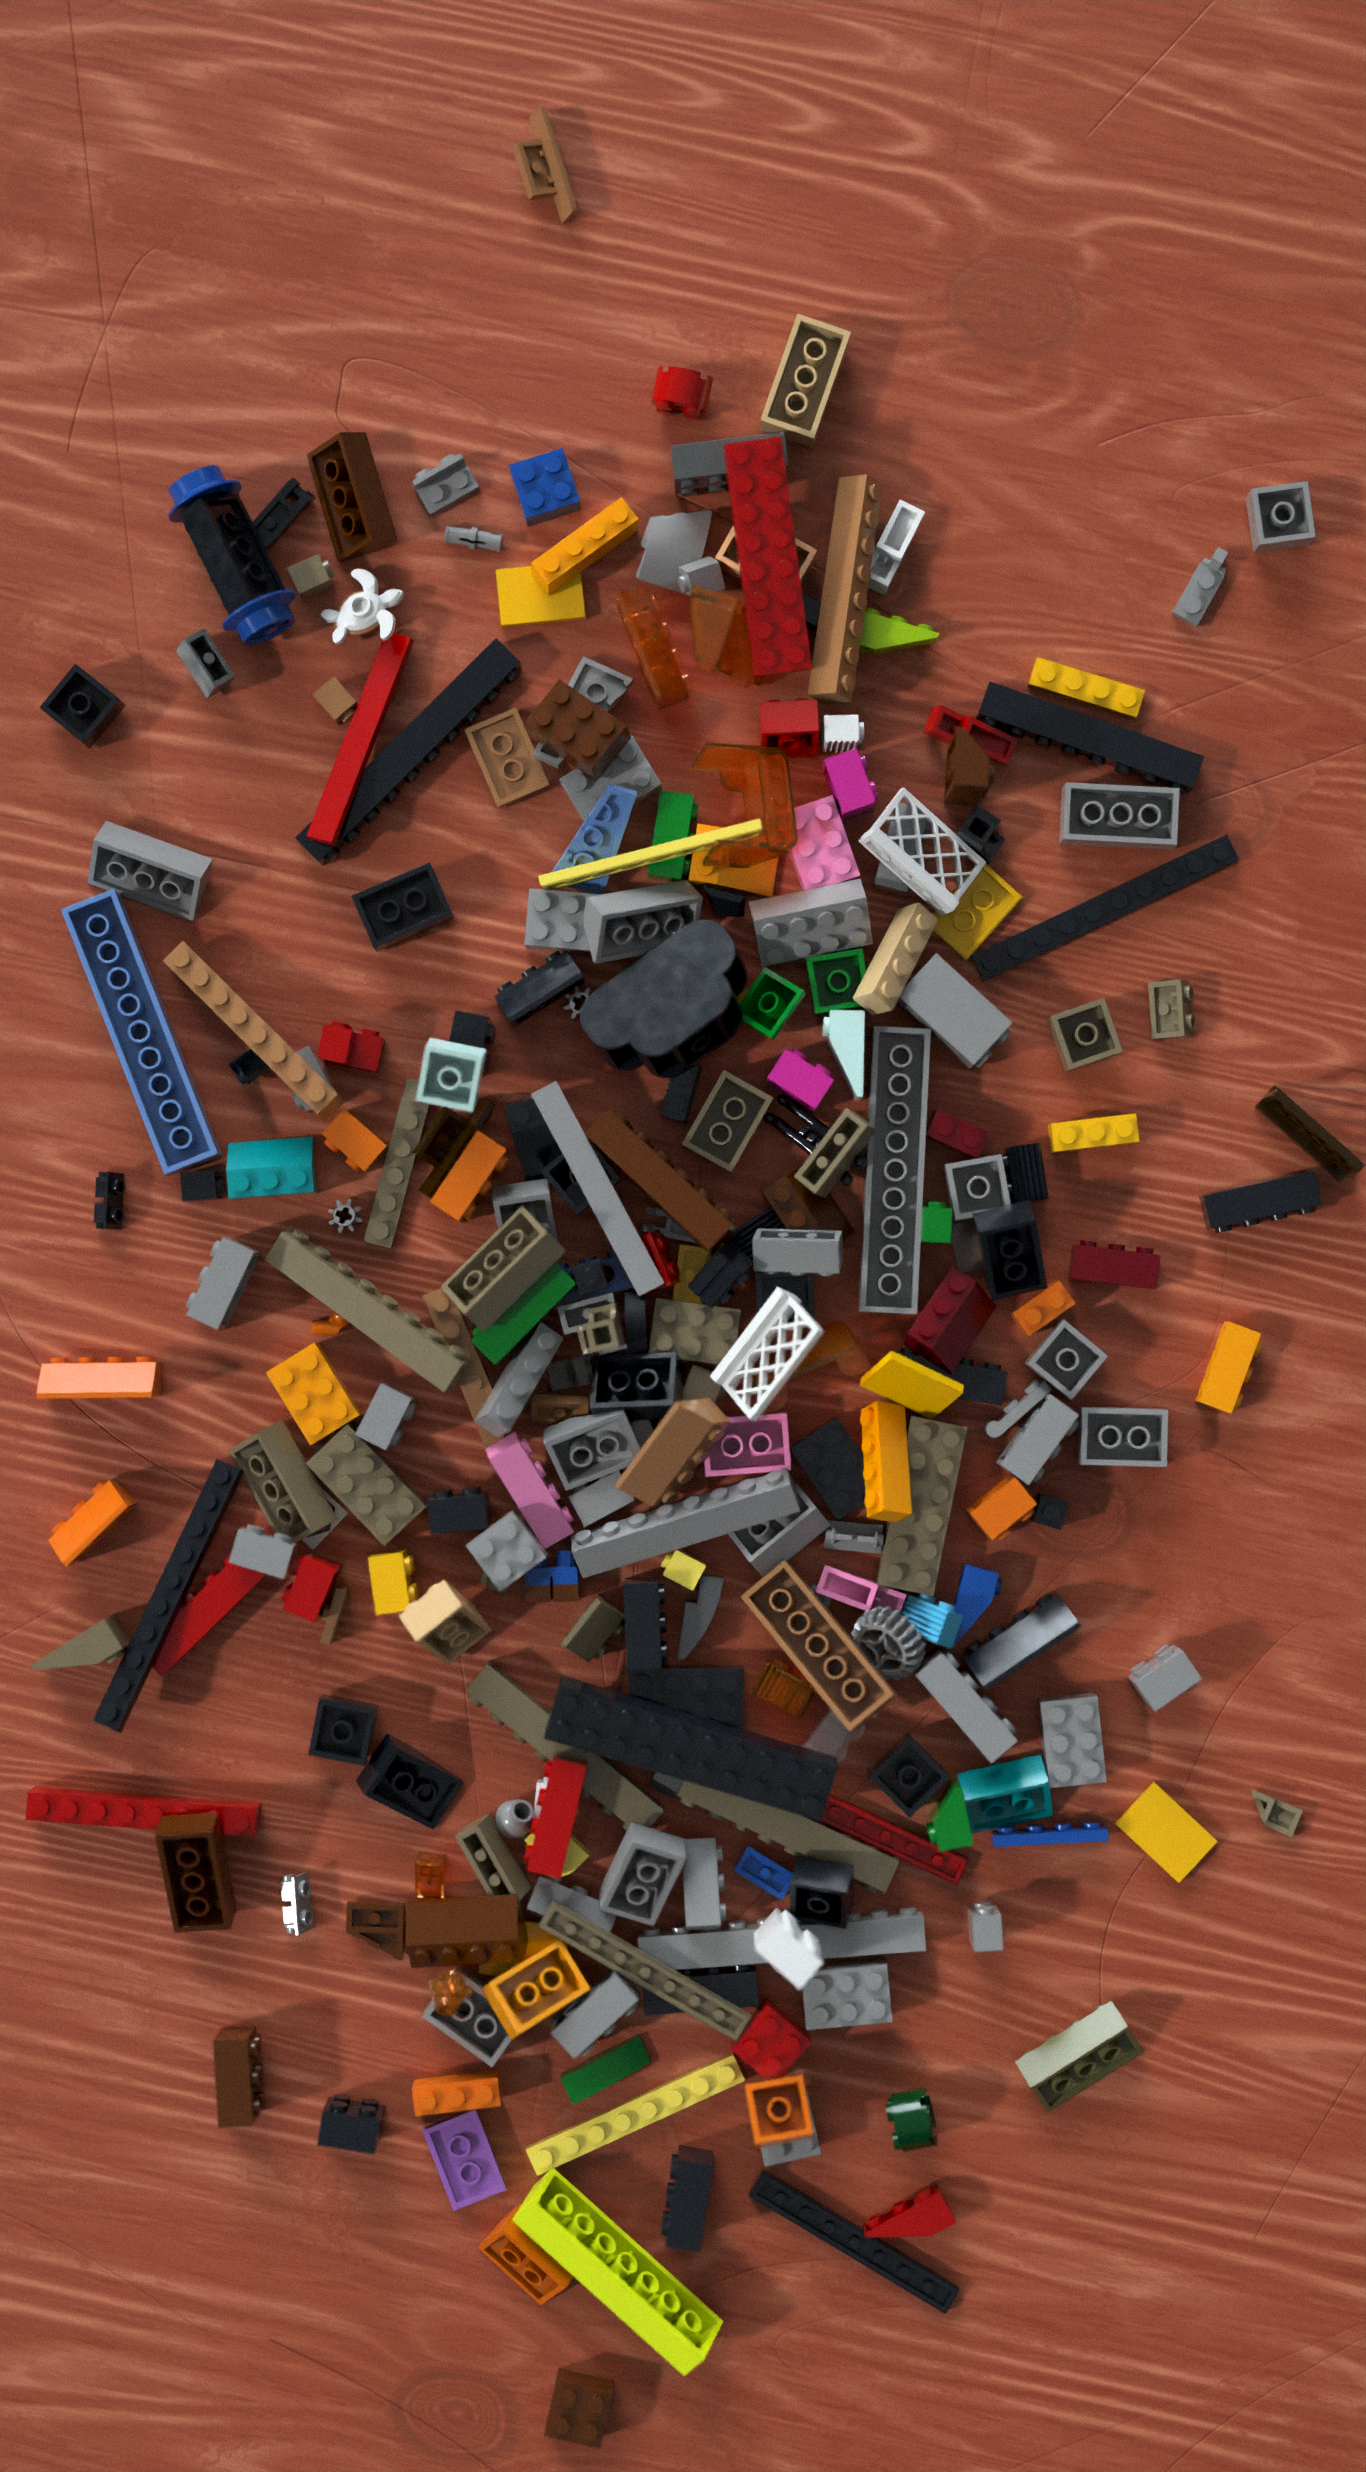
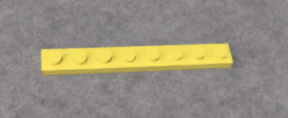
(635, 2113)

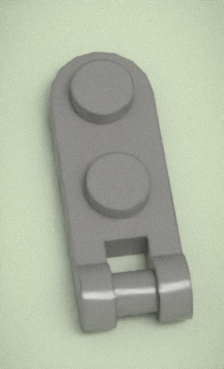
(1016, 1409)

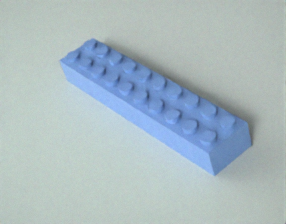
(141, 1032)

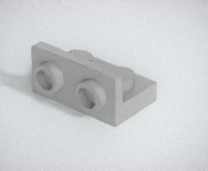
(445, 484)

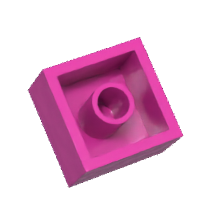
(849, 784)
(800, 1079)

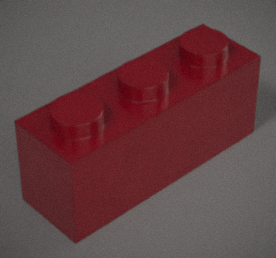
(1114, 1265)

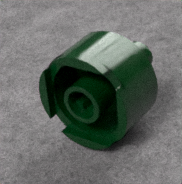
(912, 2120)

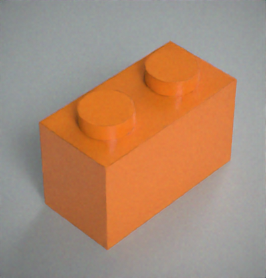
(355, 1141)
(1042, 1308)

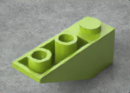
(894, 634)

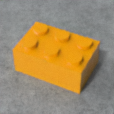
(314, 1393)
(535, 1989)

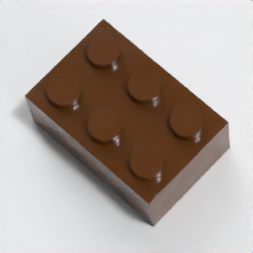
(577, 730)
(238, 2076)

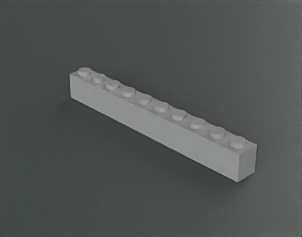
(736, 1944)

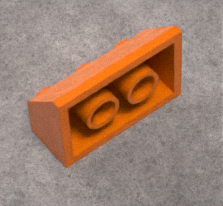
(91, 1521)
(524, 2260)

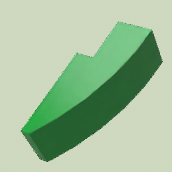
(605, 2069)

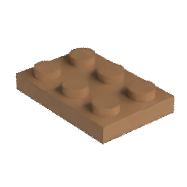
(507, 757)

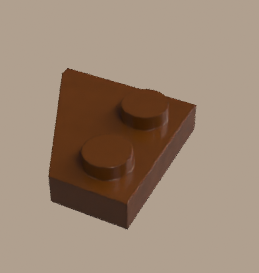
(378, 1925)

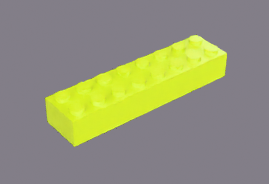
(618, 2271)

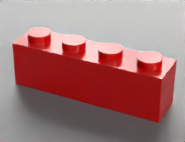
(557, 1815)

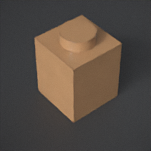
(336, 701)

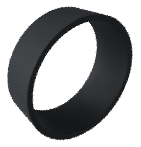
(636, 1323)

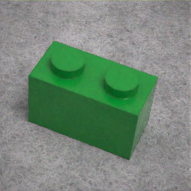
(936, 1223)

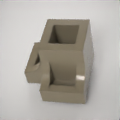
(602, 1331)

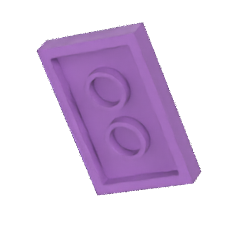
(464, 2159)

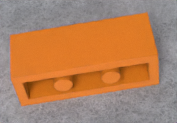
(457, 2092)

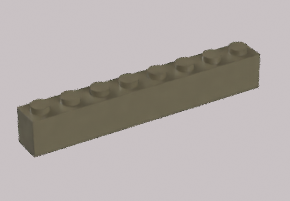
(368, 1309)
(528, 1720)
(796, 1833)

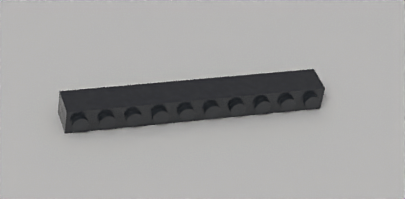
(421, 743)

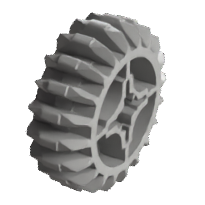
(889, 1642)

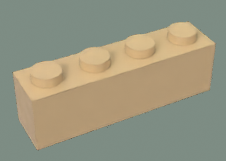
(895, 959)

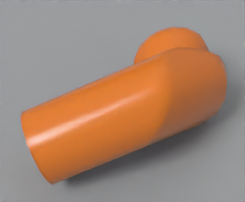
(331, 1327)

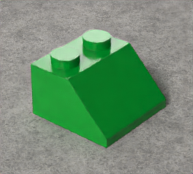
(770, 1003)
(949, 1820)

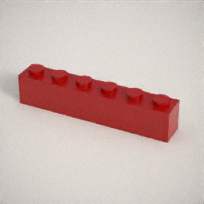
(205, 1611)

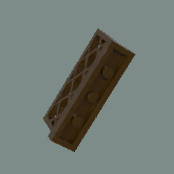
(1308, 1134)

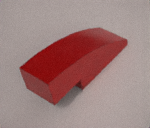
(994, 742)

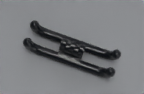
(807, 1137)

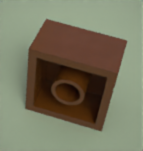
(579, 2408)

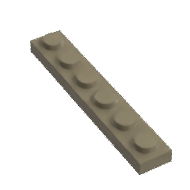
(397, 1167)

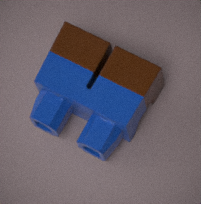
(564, 1576)

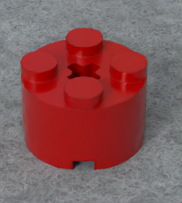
(682, 392)

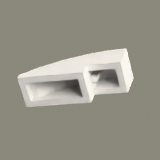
(893, 545)

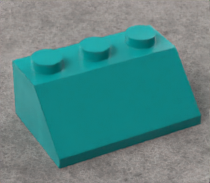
(271, 1168)
(1006, 1793)

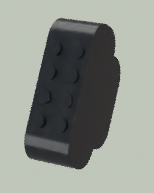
(670, 1003)

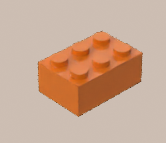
(471, 1177)

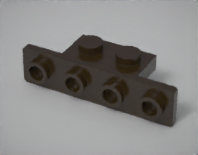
(447, 1141)

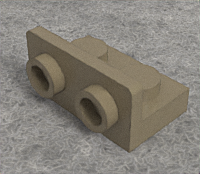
(1171, 1009)

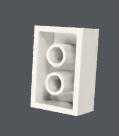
(788, 1947)

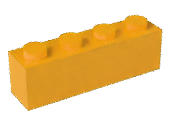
(584, 546)
(886, 1461)

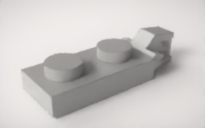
(1201, 588)

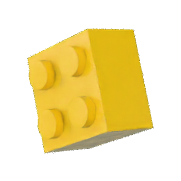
(392, 1581)

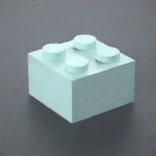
(451, 1074)

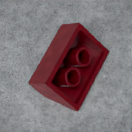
(950, 1321)

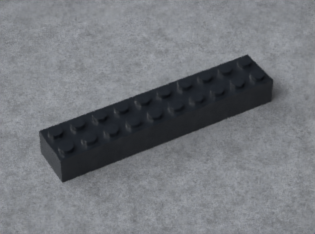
(691, 1748)

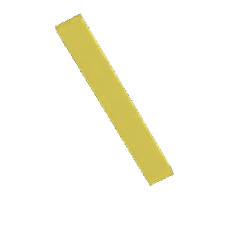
(650, 855)

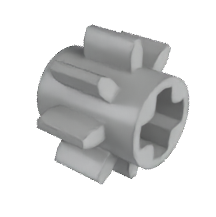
(578, 995)
(348, 1223)

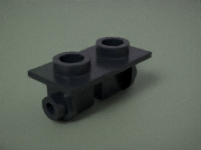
(248, 1066)
(111, 1188)

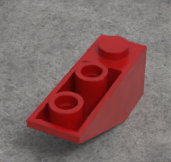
(917, 2217)

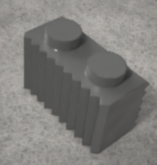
(205, 663)

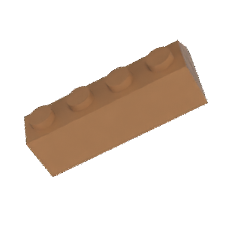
(674, 1451)

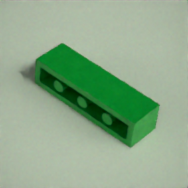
(523, 1314)

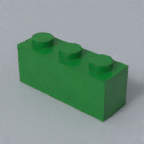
(671, 824)

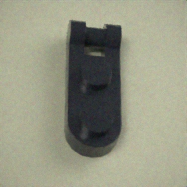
(280, 513)

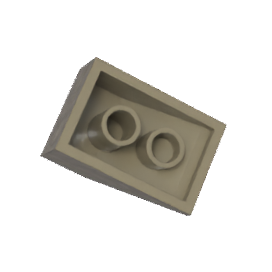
(100, 1642)

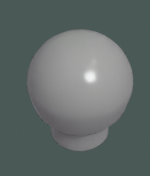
(514, 1818)

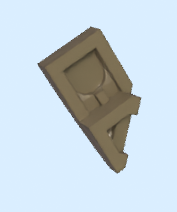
(1277, 1813)

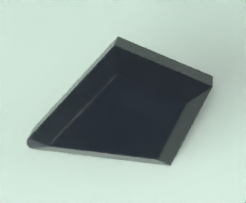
(725, 901)

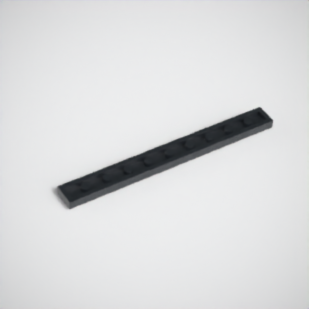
(1104, 908)
(168, 1596)

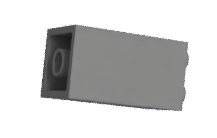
(954, 1012)

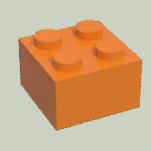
(1001, 1508)
(778, 2111)

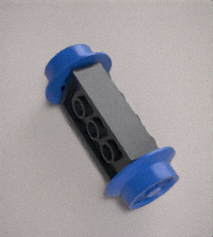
(232, 554)

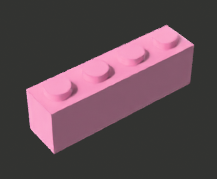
(529, 1490)

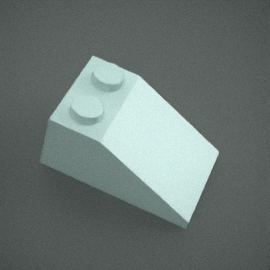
(846, 1042)

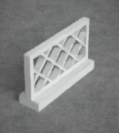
(914, 872)
(756, 1342)

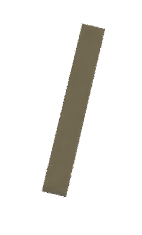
(645, 1970)

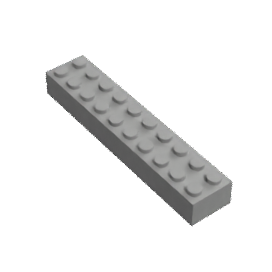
(894, 1170)

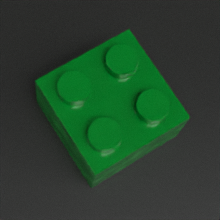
(834, 980)

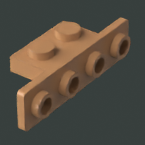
(543, 167)

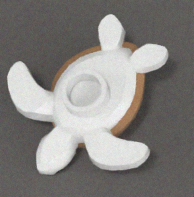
(364, 610)

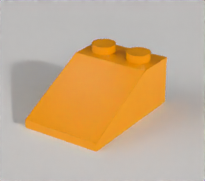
(753, 880)

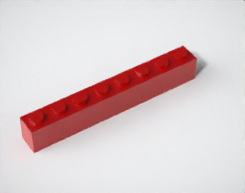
(135, 1810)

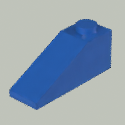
(974, 1595)

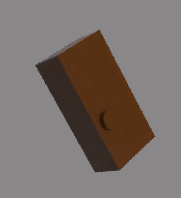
(196, 1872)

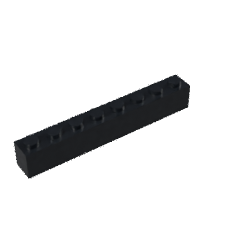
(1089, 737)

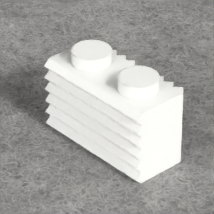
(841, 733)

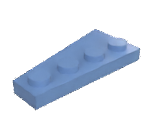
(599, 835)

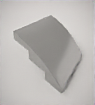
(670, 544)

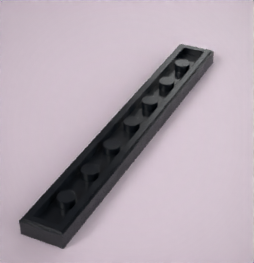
(852, 2241)

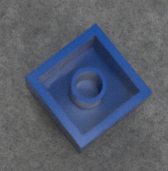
(545, 487)

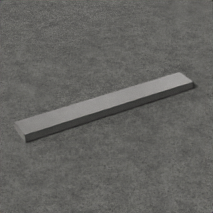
(597, 1188)

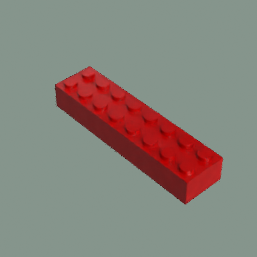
(767, 556)

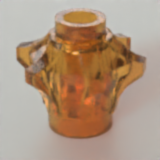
(449, 1992)

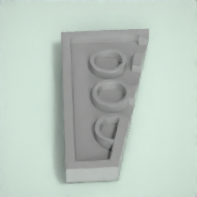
(597, 684)

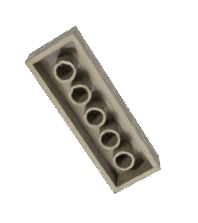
(916, 1543)

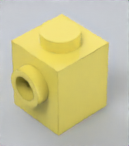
(683, 1568)

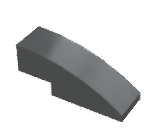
(699, 1613)

